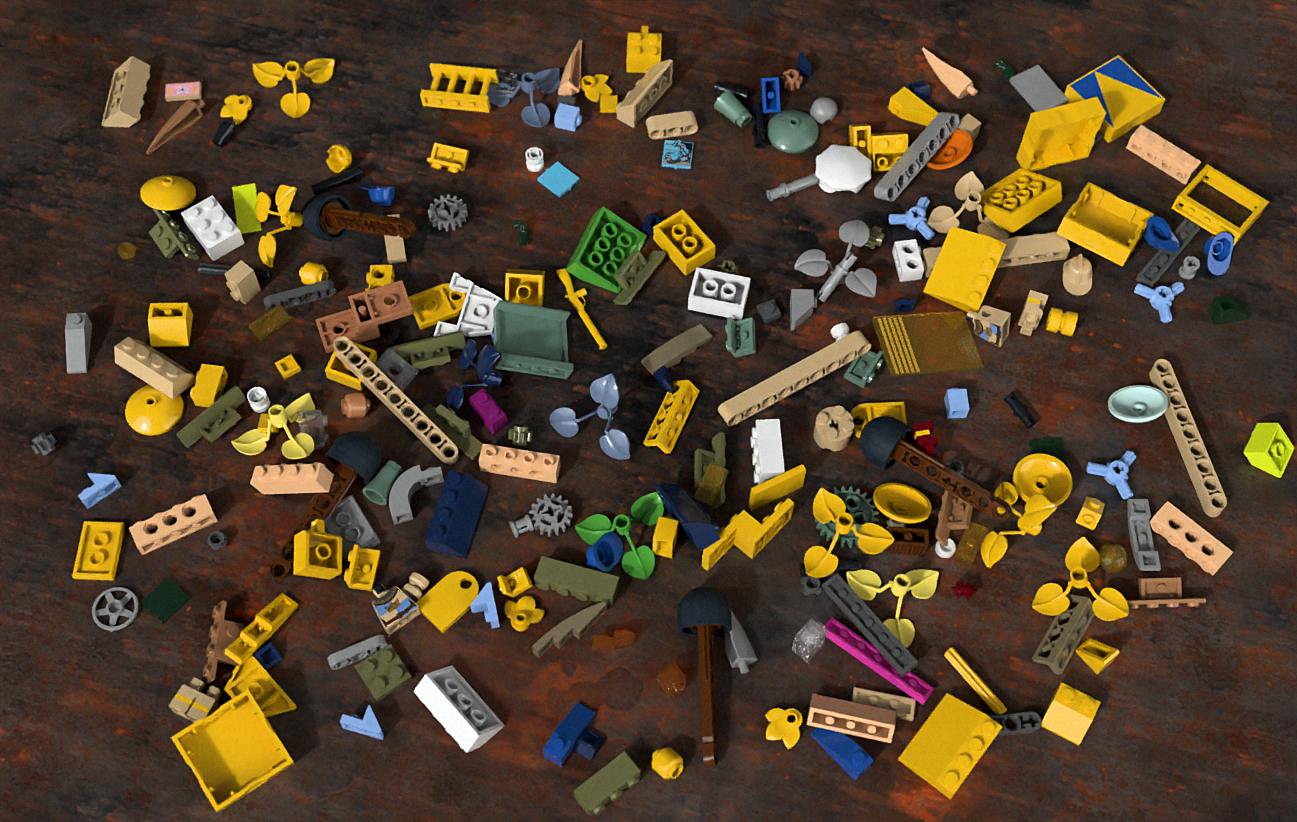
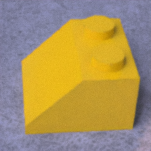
(525, 286)
(1070, 713)

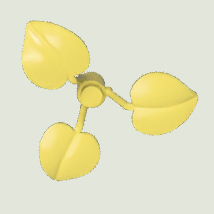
(297, 447)
(920, 582)

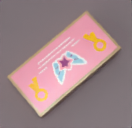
(183, 91)

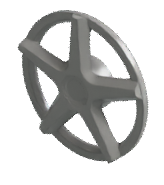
(115, 608)

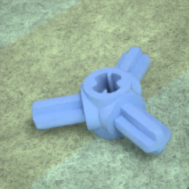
(915, 218)
(1161, 298)
(1115, 473)

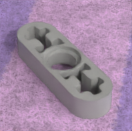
(356, 652)

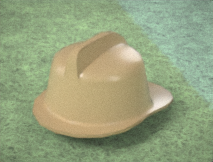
(1077, 275)

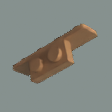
(954, 515)
(1162, 591)
(222, 635)

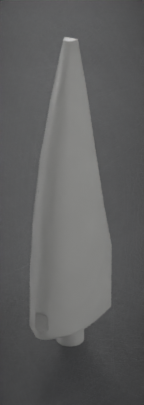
(738, 647)

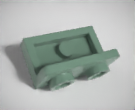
(740, 336)
(863, 368)

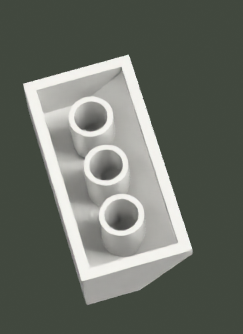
(458, 708)

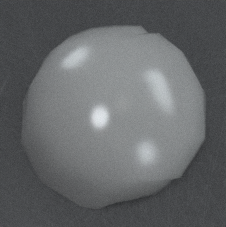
(823, 109)

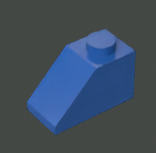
(770, 95)

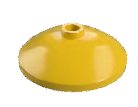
(168, 192)
(154, 417)
(1043, 471)
(902, 503)

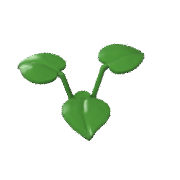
(639, 561)

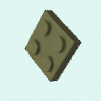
(383, 672)

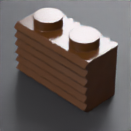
(908, 541)

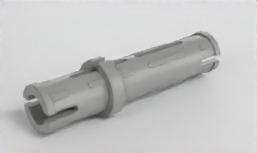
(786, 189)
(836, 276)

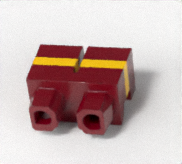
(922, 438)

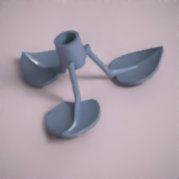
(534, 115)
(604, 391)

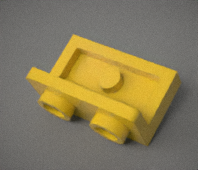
(448, 157)
(362, 568)

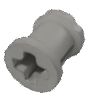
(1189, 268)
(521, 525)

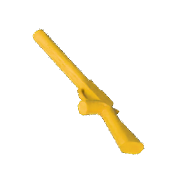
(573, 298)

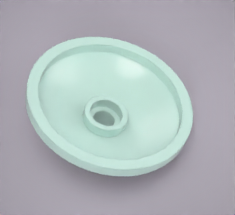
(1138, 403)

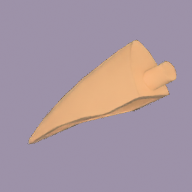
(571, 77)
(952, 78)

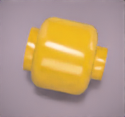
(313, 273)
(667, 763)

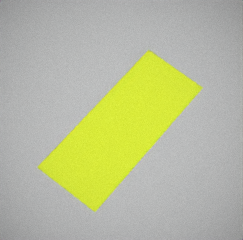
(244, 202)

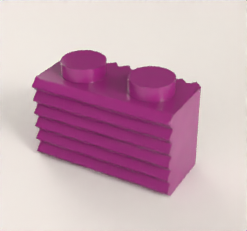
(488, 411)

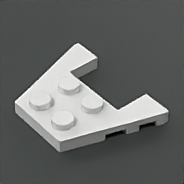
(476, 313)

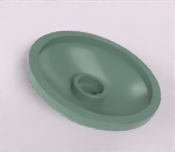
(792, 131)

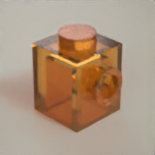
(671, 679)

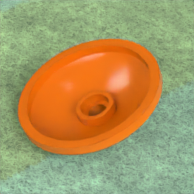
(952, 151)

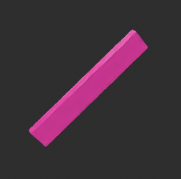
(873, 658)

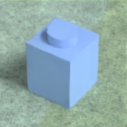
(567, 117)
(956, 403)

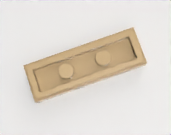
(395, 247)
(902, 705)

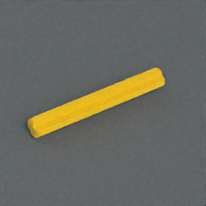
(975, 681)

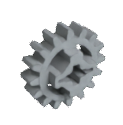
(447, 212)
(554, 506)

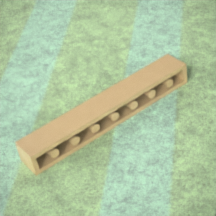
(1018, 250)

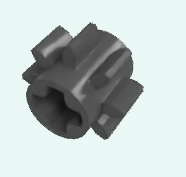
(43, 443)

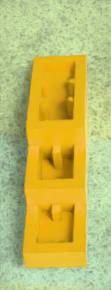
(261, 629)

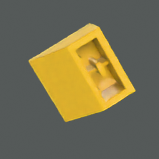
(887, 149)
(170, 324)

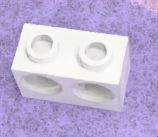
(906, 260)

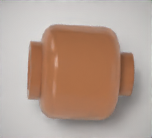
(355, 405)

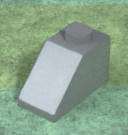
(801, 306)

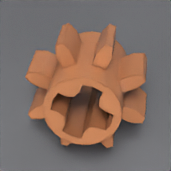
(791, 79)

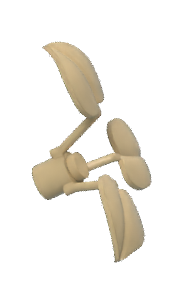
(966, 189)

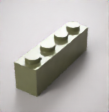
(576, 581)

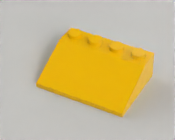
(1019, 199)
(964, 269)
(950, 744)

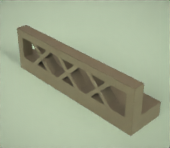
(1070, 636)

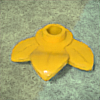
(595, 86)
(236, 107)
(523, 611)
(781, 728)

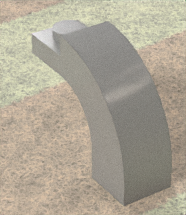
(407, 486)

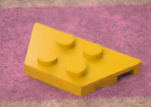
(261, 685)

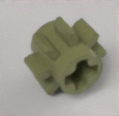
(875, 237)
(728, 267)
(520, 435)

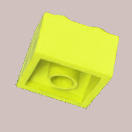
(1269, 448)

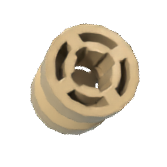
(415, 586)

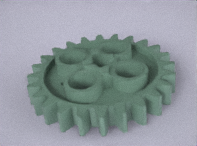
(862, 504)

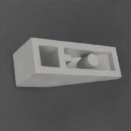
(78, 340)

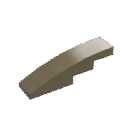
(676, 348)
(575, 625)

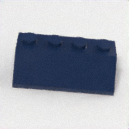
(688, 512)
(456, 514)

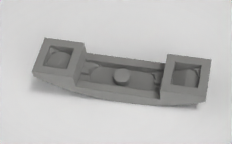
(1141, 536)

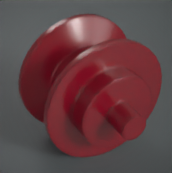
(963, 589)

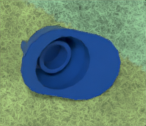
(380, 194)
(1160, 235)
(1218, 252)
(605, 552)

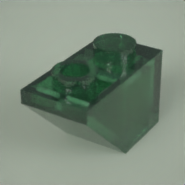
(1228, 310)

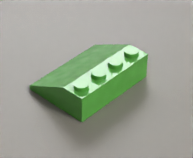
(604, 249)

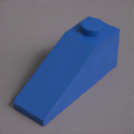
(565, 736)
(843, 751)

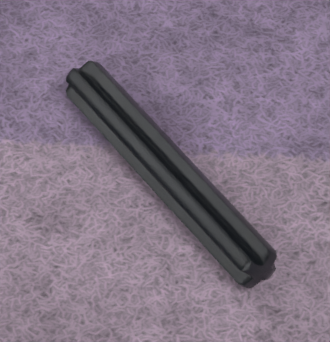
(218, 269)

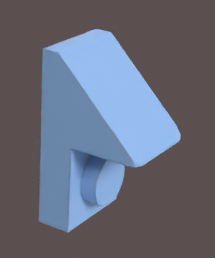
(102, 487)
(486, 603)
(367, 726)

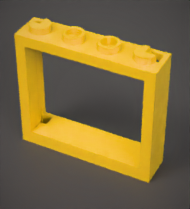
(1208, 219)

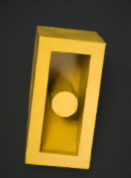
(861, 138)

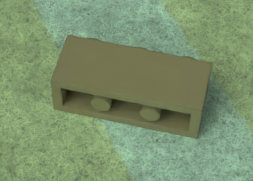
(607, 784)

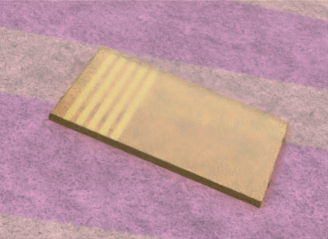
(927, 343)

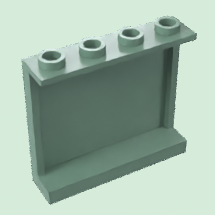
(531, 339)

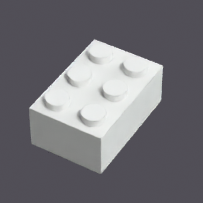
(212, 228)
(719, 293)
(767, 450)

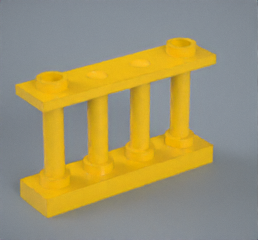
(459, 101)

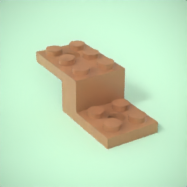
(365, 315)

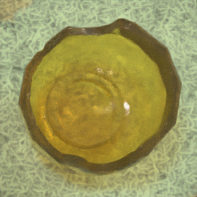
(1112, 557)

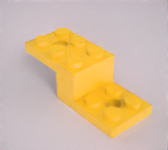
(748, 533)

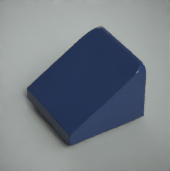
(803, 66)
(920, 89)
(649, 222)
(904, 305)
(665, 379)
(267, 655)
(588, 743)

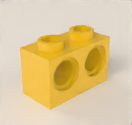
(377, 271)
(665, 536)

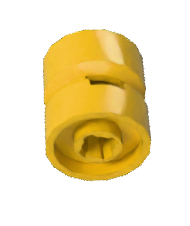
(1061, 321)

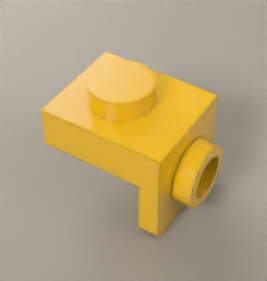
(1090, 512)
(515, 582)

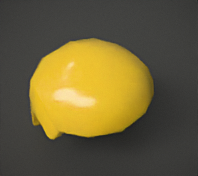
(339, 158)

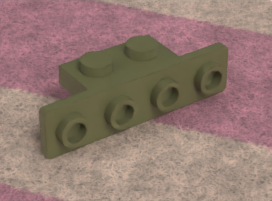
(170, 238)
(634, 274)
(430, 350)
(214, 419)
(454, 428)
(717, 457)

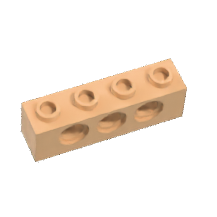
(519, 463)
(1188, 528)
(168, 533)

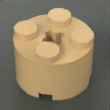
(833, 428)

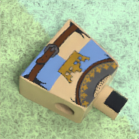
(990, 324)
(393, 608)

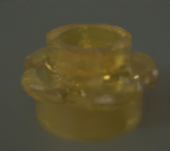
(124, 248)

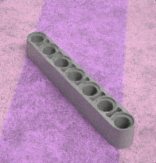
(916, 156)

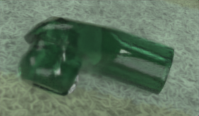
(1006, 69)
(523, 233)

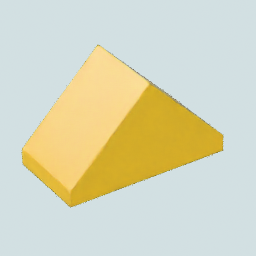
(1097, 654)

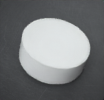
(945, 551)

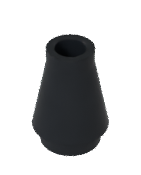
(224, 133)

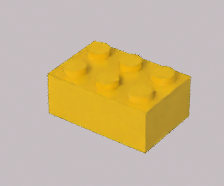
(684, 242)

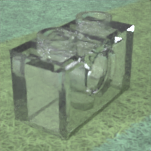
(406, 372)
(809, 640)

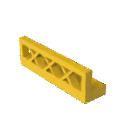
(675, 416)

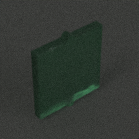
(1049, 446)
(165, 600)

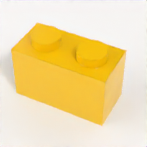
(208, 385)

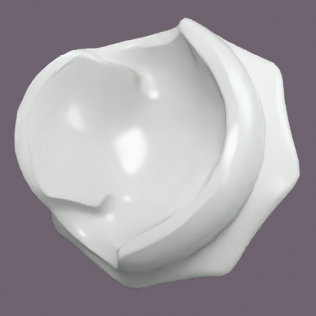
(842, 169)

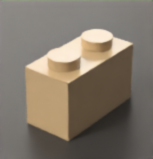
(242, 282)

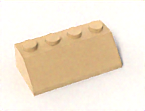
(645, 93)
(126, 94)
(153, 367)

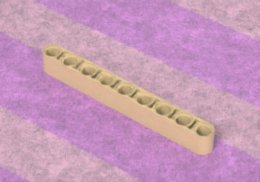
(794, 378)
(399, 408)
(1191, 444)

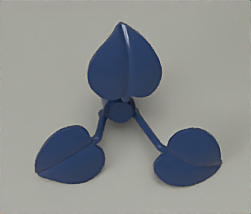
(488, 377)

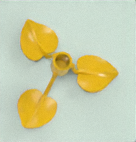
(294, 104)
(283, 200)
(828, 507)
(1037, 510)
(1079, 560)

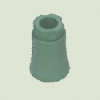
(733, 109)
(381, 485)

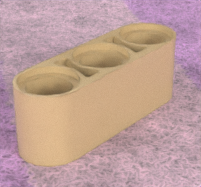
(672, 125)

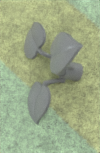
(815, 264)

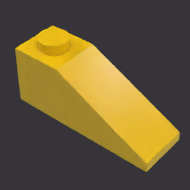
(911, 108)

